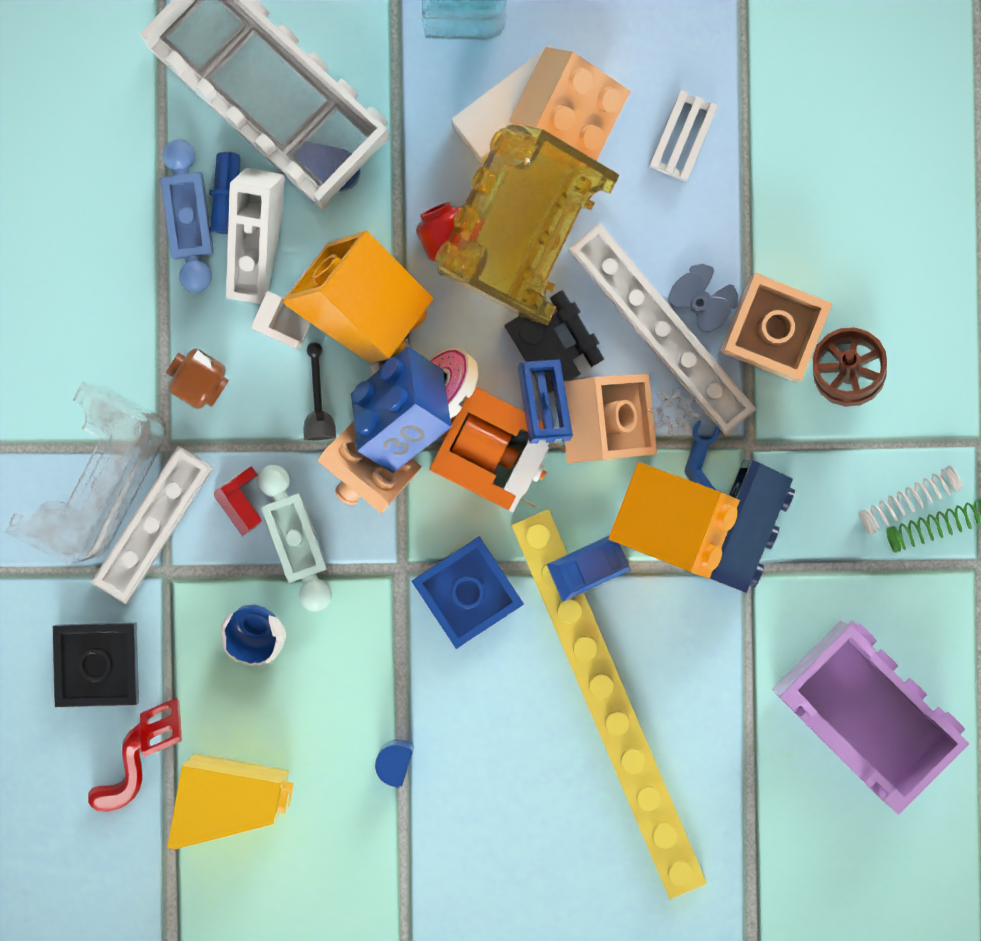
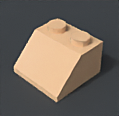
(610, 418)

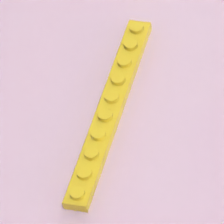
(611, 712)

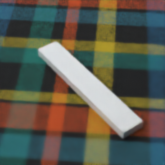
(661, 329)

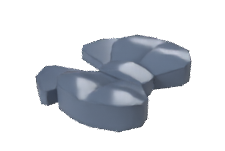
(691, 293)

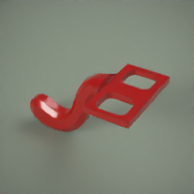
(119, 795)

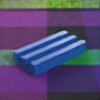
(548, 433)

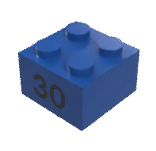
(400, 409)

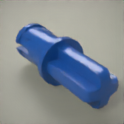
(225, 171)

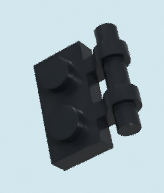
(542, 343)

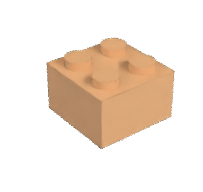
(571, 101)
(775, 327)

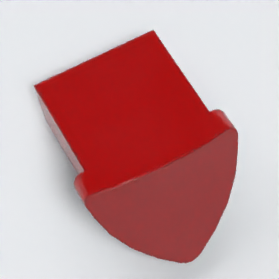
(236, 504)

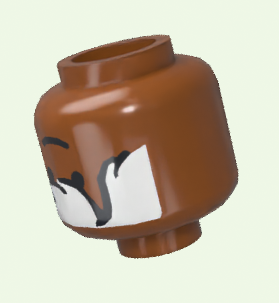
(196, 378)

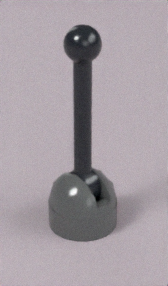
(318, 424)

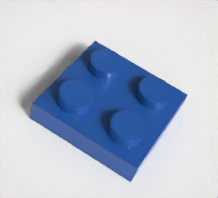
(467, 592)

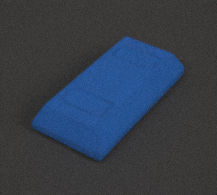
(588, 567)

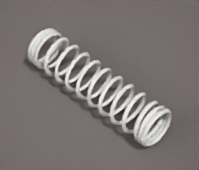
(867, 517)

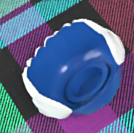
(252, 635)

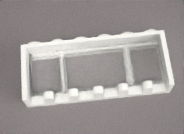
(269, 90)

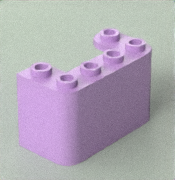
(871, 715)

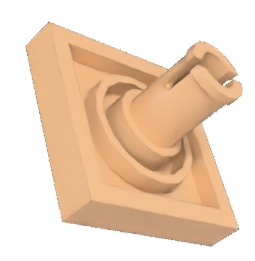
(362, 475)

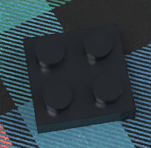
(95, 664)

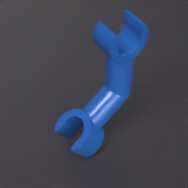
(697, 457)

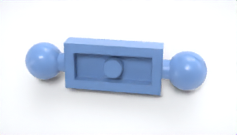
(187, 216)

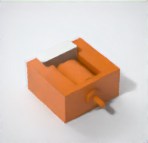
(484, 445)

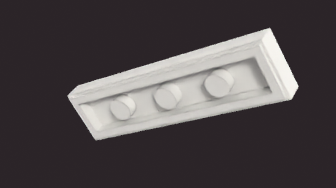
(152, 524)

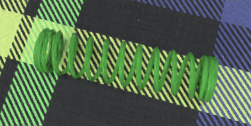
(892, 532)

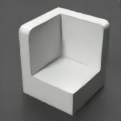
(280, 322)

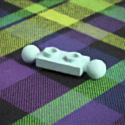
(294, 537)

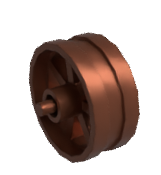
(849, 366)

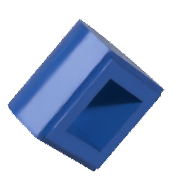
(393, 762)

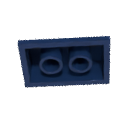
(761, 498)

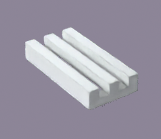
(697, 104)

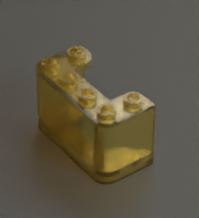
(520, 219)

